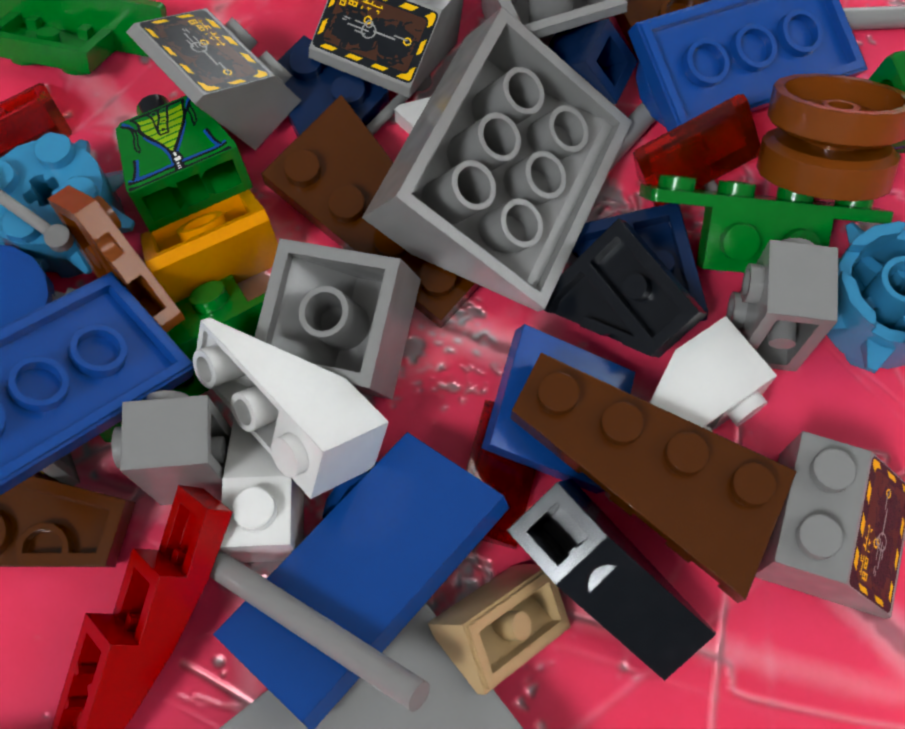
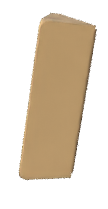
(501, 625)

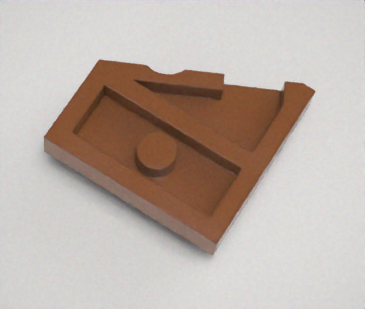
(107, 250)

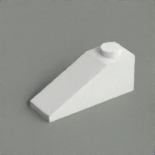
(264, 503)

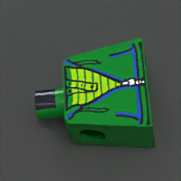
(177, 160)

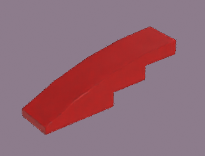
(126, 650)

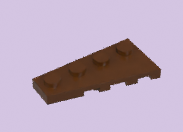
(331, 181)
(680, 479)
(61, 526)

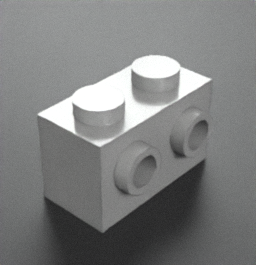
(787, 301)
(172, 443)

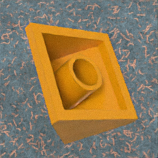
(210, 245)

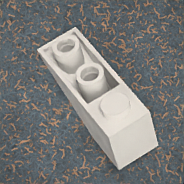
(714, 379)
(298, 411)

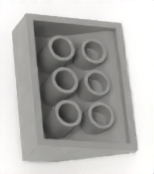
(501, 165)

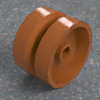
(833, 136)

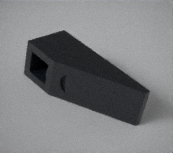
(610, 578)

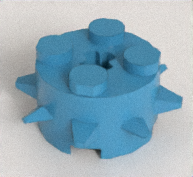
(36, 173)
(872, 297)

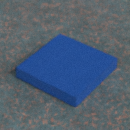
(512, 441)

